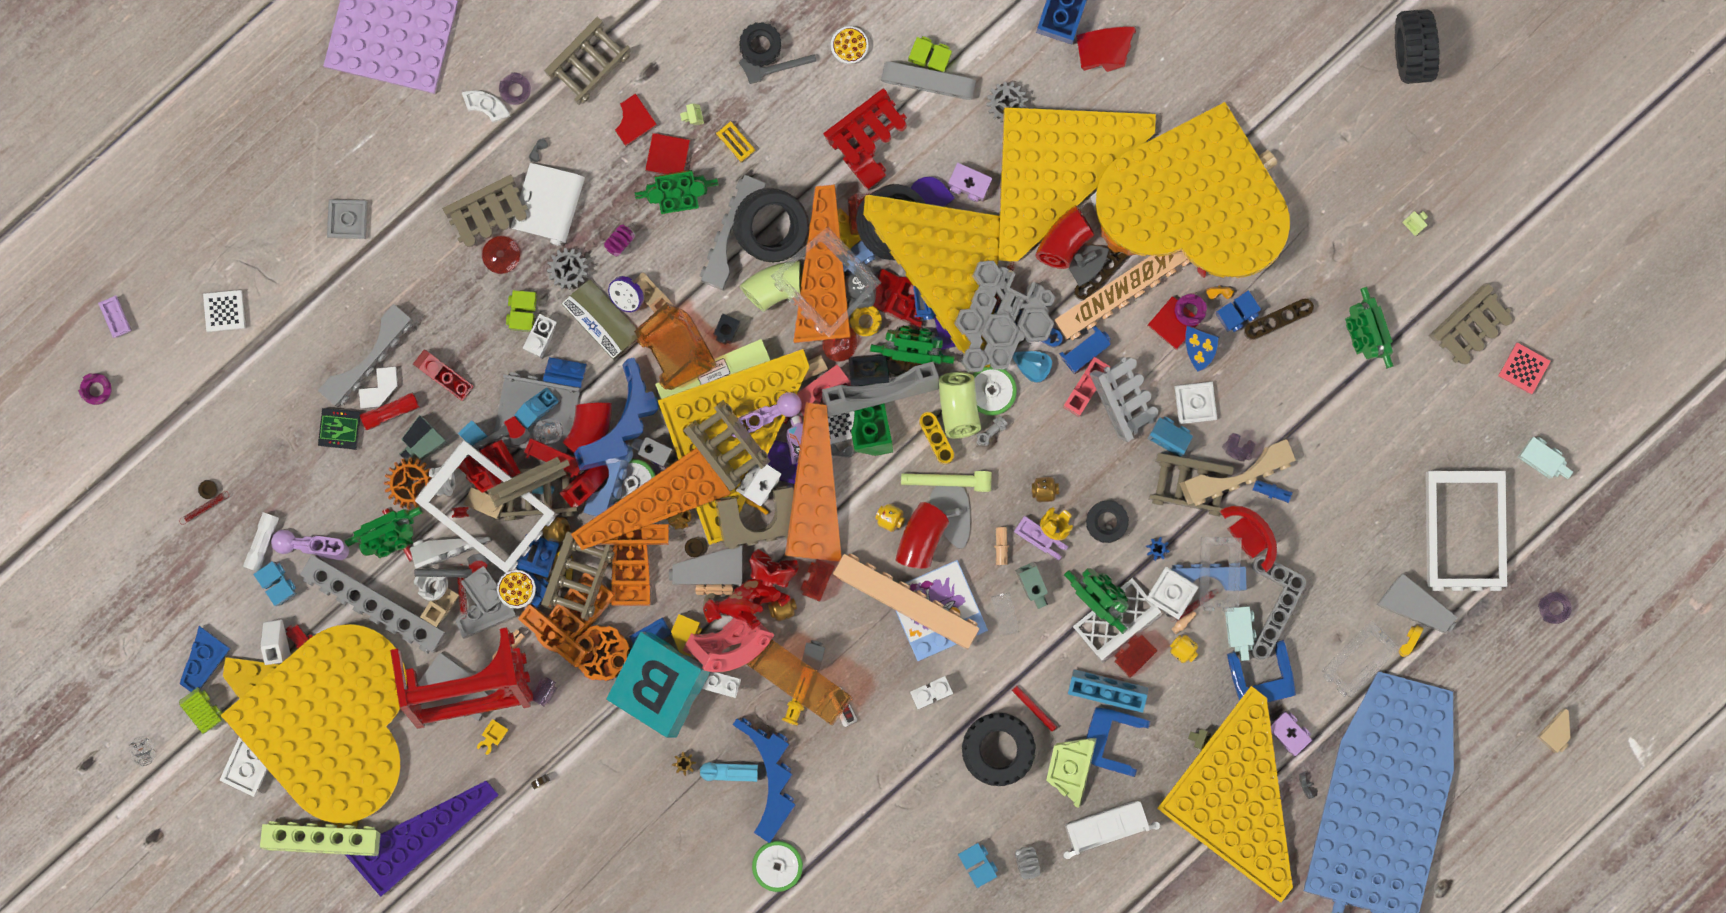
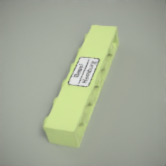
(726, 364)

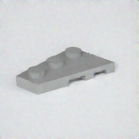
(478, 622)

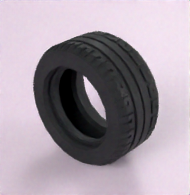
(867, 230)
(797, 231)

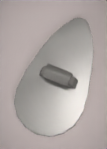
(955, 505)

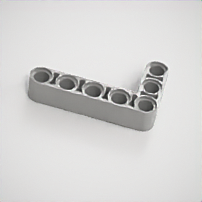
(1279, 606)

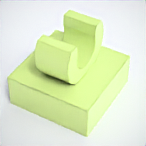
(693, 114)
(1415, 222)

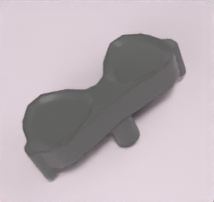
(541, 144)
(847, 452)
(1305, 786)

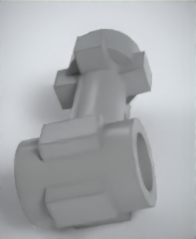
(983, 438)

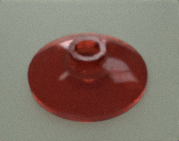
(503, 264)
(835, 351)

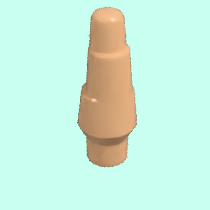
(1182, 623)

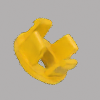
(874, 313)
(1051, 519)

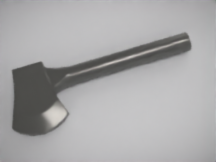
(755, 73)

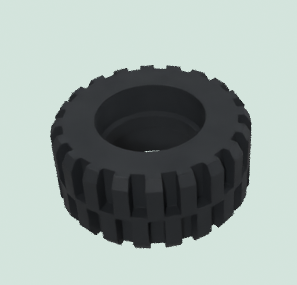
(1417, 46)
(1024, 742)

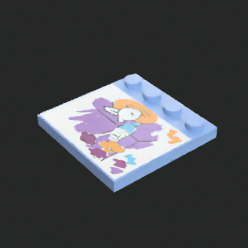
(952, 590)

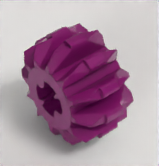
(619, 240)

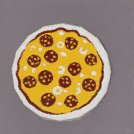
(849, 45)
(516, 589)

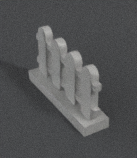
(1110, 396)

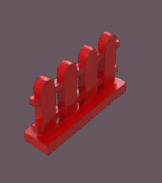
(863, 116)

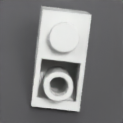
(540, 336)
(274, 642)

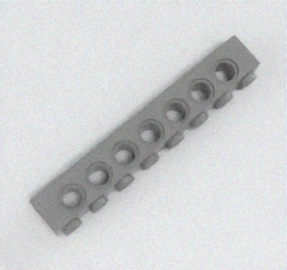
(316, 565)

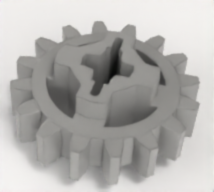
(998, 103)
(564, 281)

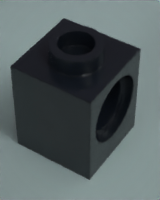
(729, 321)

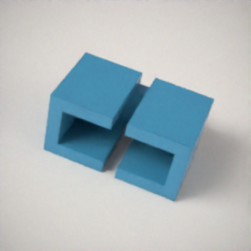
(270, 575)
(984, 872)

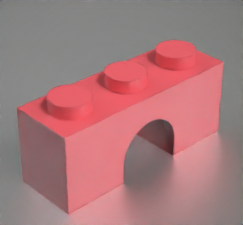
(1084, 389)
(813, 392)

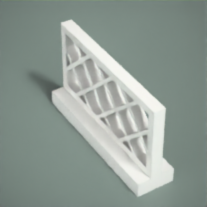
(1120, 640)

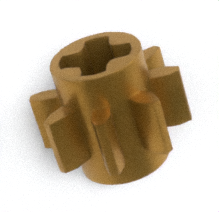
(680, 520)
(680, 768)

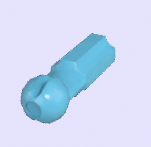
(729, 772)

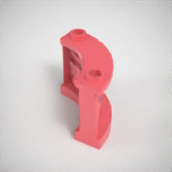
(709, 647)

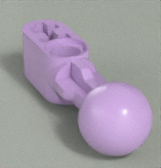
(788, 404)
(285, 541)

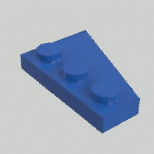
(203, 660)

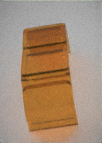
(801, 682)

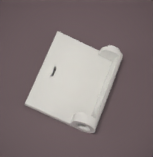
(551, 204)

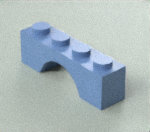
(612, 491)
(1216, 571)

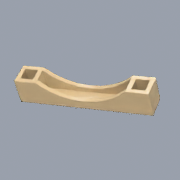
(1274, 456)

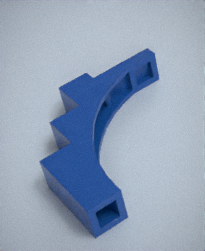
(638, 405)
(777, 805)

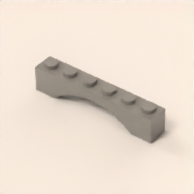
(717, 270)
(339, 386)
(845, 399)

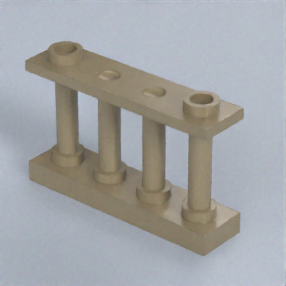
(569, 56)
(718, 461)
(1184, 466)
(567, 511)
(558, 579)

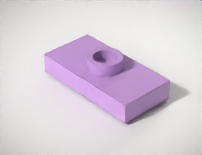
(115, 316)

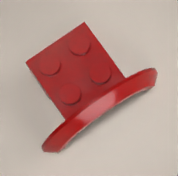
(1254, 534)

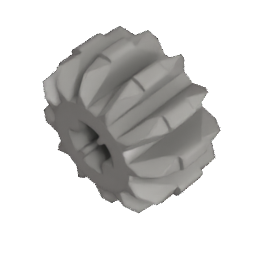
(1027, 862)

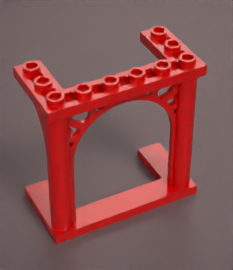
(503, 673)

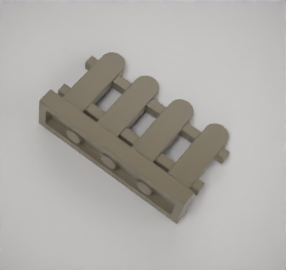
(476, 211)
(1475, 314)

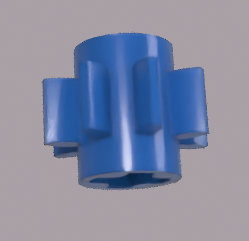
(1156, 554)

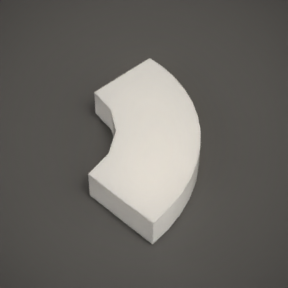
(485, 103)

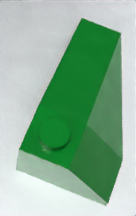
(871, 431)

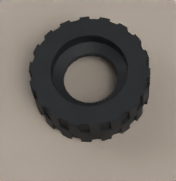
(767, 31)
(1092, 521)

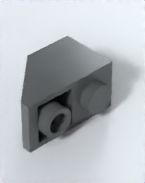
(813, 654)

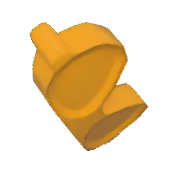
(1214, 291)

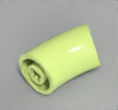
(761, 287)
(959, 405)

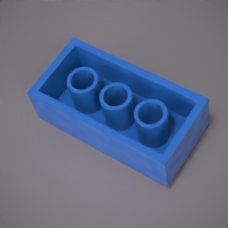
(1061, 19)

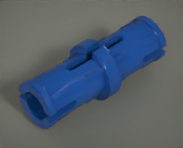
(1272, 491)

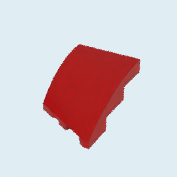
(1105, 47)
(896, 298)
(481, 476)

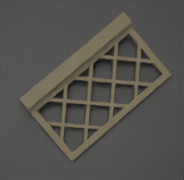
(527, 481)

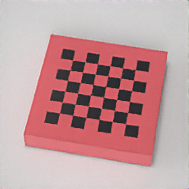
(1524, 368)

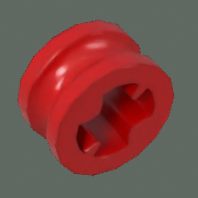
(460, 512)

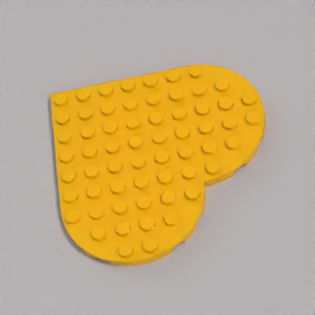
(1196, 194)
(325, 721)

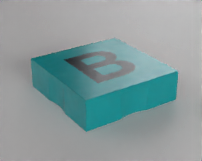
(658, 684)

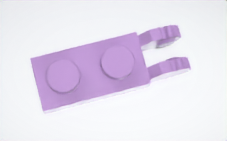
(1033, 534)

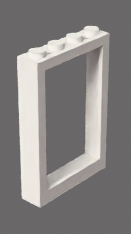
(441, 477)
(1434, 477)

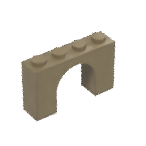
(735, 533)

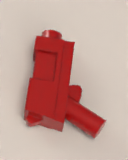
(297, 635)

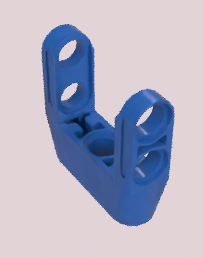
(1272, 690)
(1100, 729)

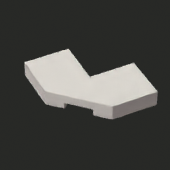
(386, 385)

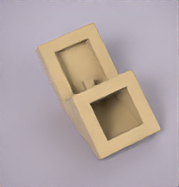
(652, 295)
(438, 609)

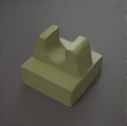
(1200, 739)

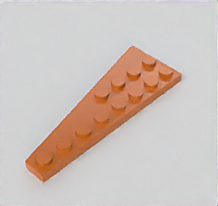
(823, 273)
(672, 491)
(813, 515)

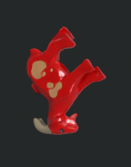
(744, 602)

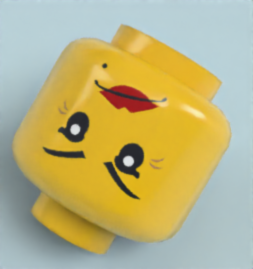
(890, 517)

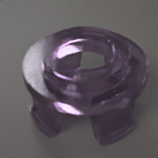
(513, 78)
(1231, 448)
(1545, 612)

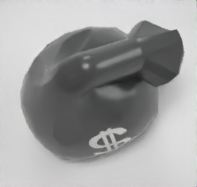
(854, 289)

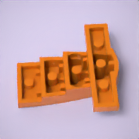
(631, 564)
(564, 624)

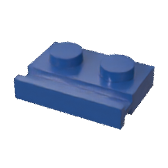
(564, 372)

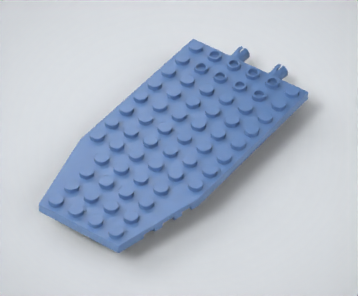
(1385, 799)

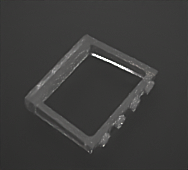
(849, 259)

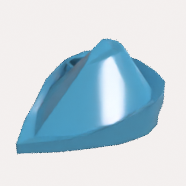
(1033, 365)

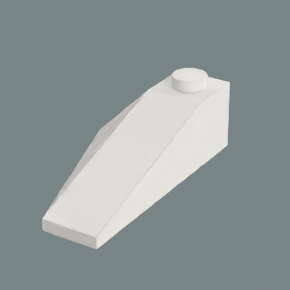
(436, 551)

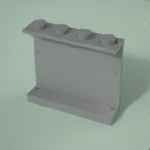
(519, 390)

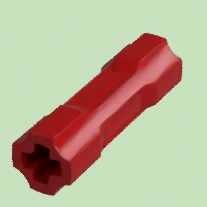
(377, 416)

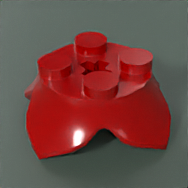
(771, 572)

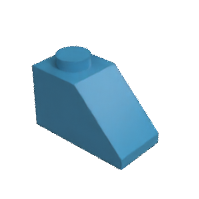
(472, 433)

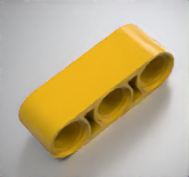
(935, 428)

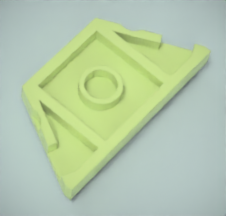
(1071, 767)

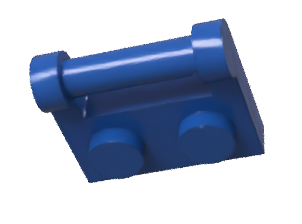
(542, 560)

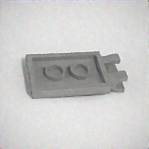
(445, 670)

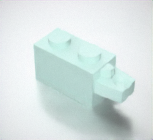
(1544, 459)
(1240, 631)

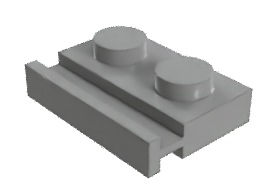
(482, 589)

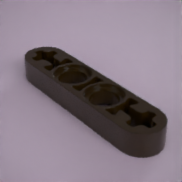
(1104, 273)
(1277, 316)

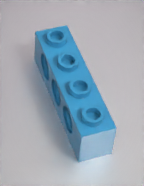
(1108, 690)

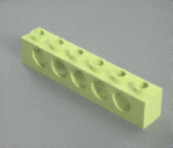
(272, 830)

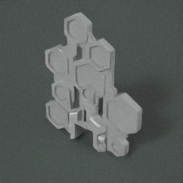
(999, 328)

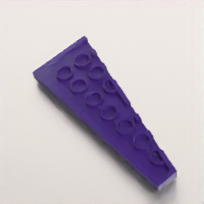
(415, 839)

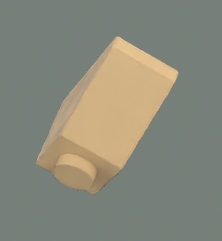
(483, 503)
(1557, 732)

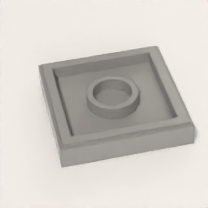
(347, 219)

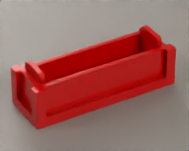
(547, 453)

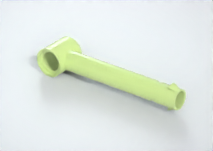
(980, 480)

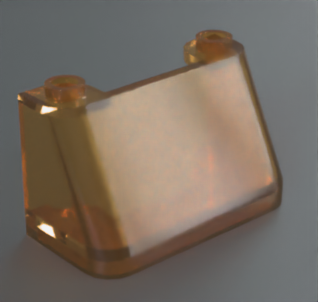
(675, 346)

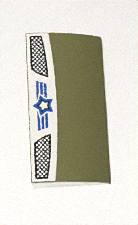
(601, 319)

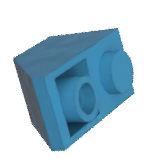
(536, 408)

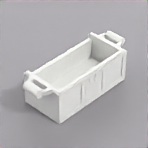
(1107, 827)

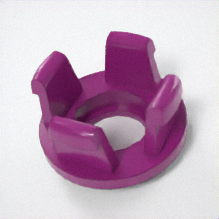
(1193, 299)
(85, 386)

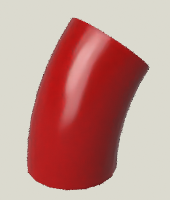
(1064, 239)
(589, 424)
(921, 536)

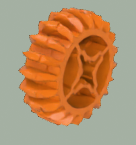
(401, 486)

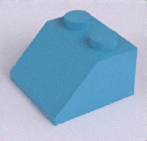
(1170, 437)

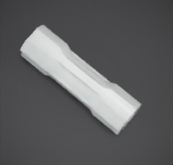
(260, 543)

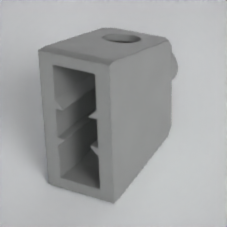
(661, 455)

